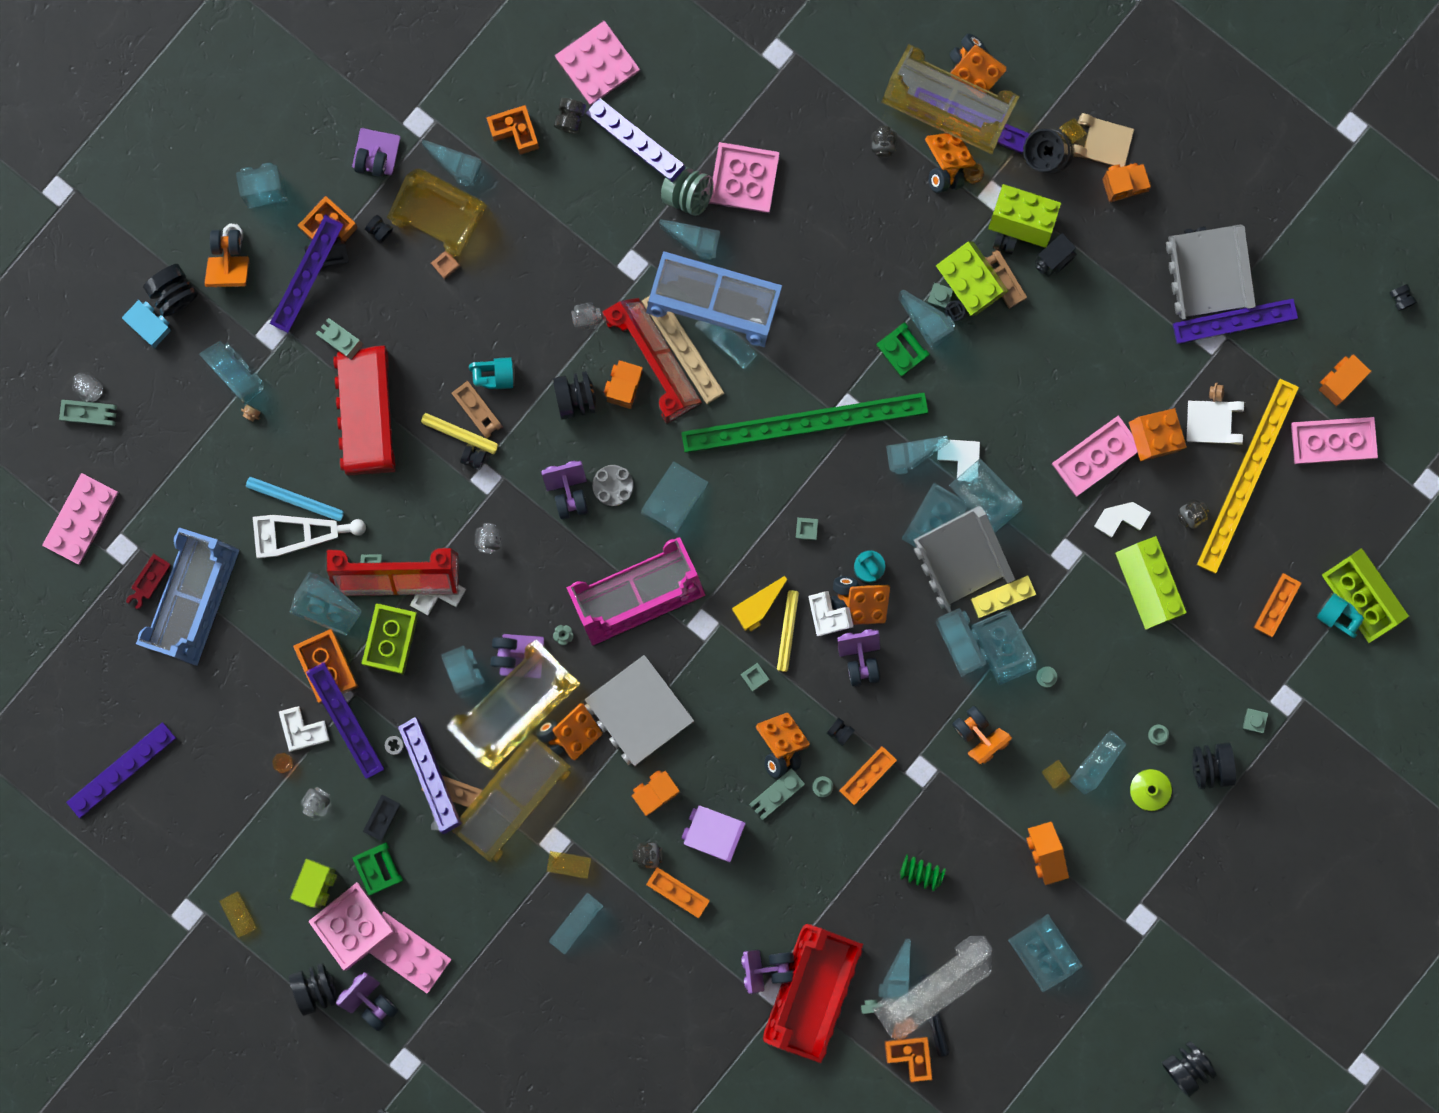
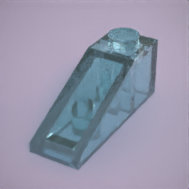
(459, 165)
(697, 239)
(728, 343)
(910, 454)
(1098, 763)
(576, 923)
(897, 978)

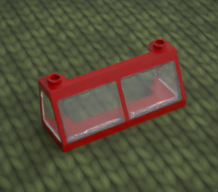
(679, 394)
(399, 578)

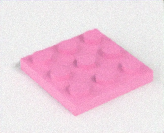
(597, 63)
(744, 177)
(351, 926)

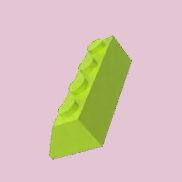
(1150, 583)
(1364, 588)

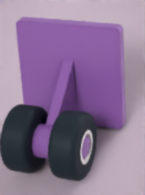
(375, 152)
(565, 476)
(857, 644)
(511, 651)
(754, 972)
(360, 990)

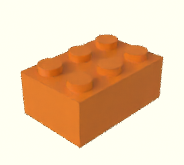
(326, 649)

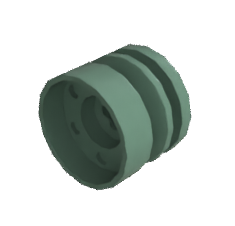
(689, 191)

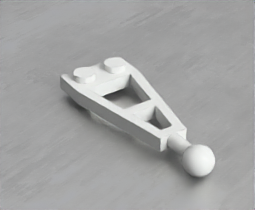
(266, 536)

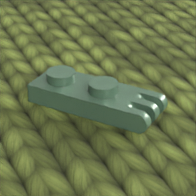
(340, 339)
(87, 412)
(778, 793)

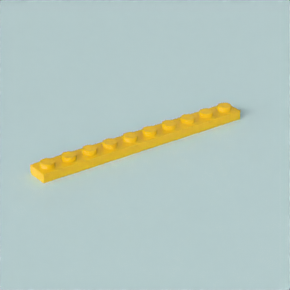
(1247, 476)

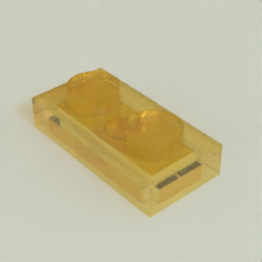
(569, 864)
(238, 914)

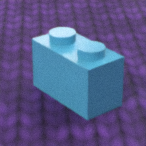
(147, 324)

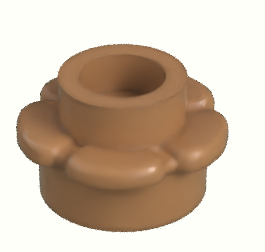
(1216, 392)
(250, 413)

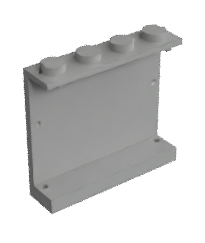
(1210, 271)
(962, 557)
(638, 711)

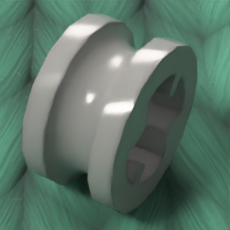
(388, 748)

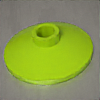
(1141, 795)

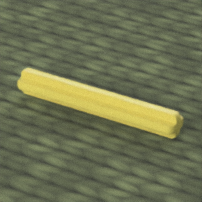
(459, 433)
(787, 632)

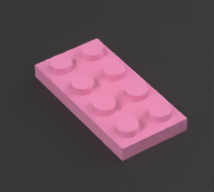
(1334, 440)
(1096, 456)
(80, 519)
(411, 956)

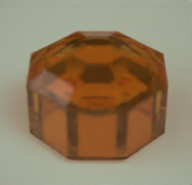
(974, 174)
(282, 762)

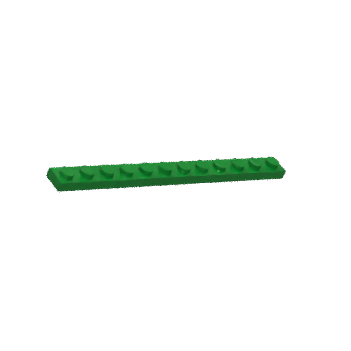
(804, 422)

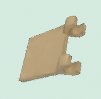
(1105, 141)

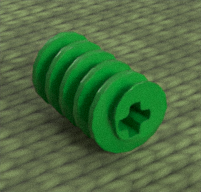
(922, 873)

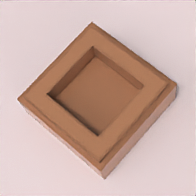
(445, 264)

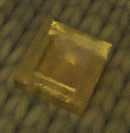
(1073, 130)
(1055, 774)

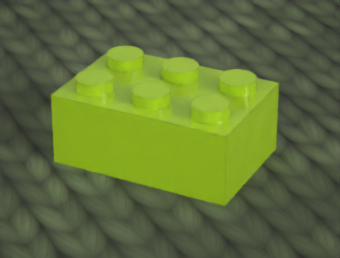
(1024, 215)
(972, 278)
(390, 639)
(314, 884)

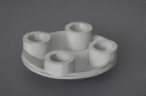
(612, 485)

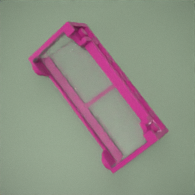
(637, 593)

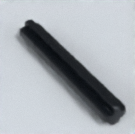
(937, 1031)

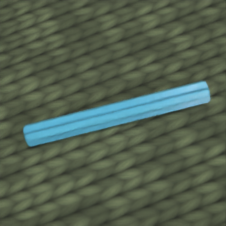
(294, 499)

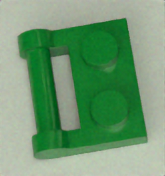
(897, 353)
(371, 872)

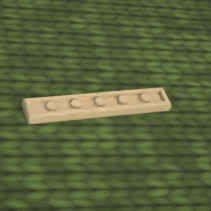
(687, 355)

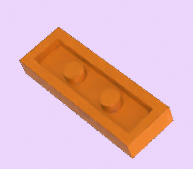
(1277, 605)
(867, 775)
(677, 892)

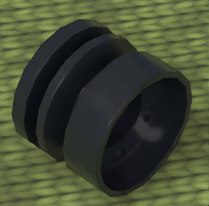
(1037, 150)
(172, 292)
(574, 395)
(1212, 766)
(313, 989)
(1189, 1068)

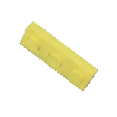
(1003, 597)

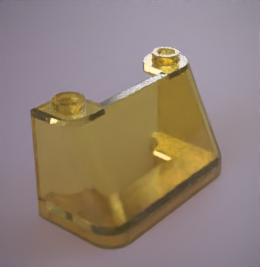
(437, 210)

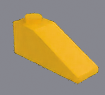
(755, 608)

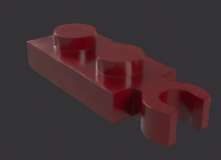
(149, 579)

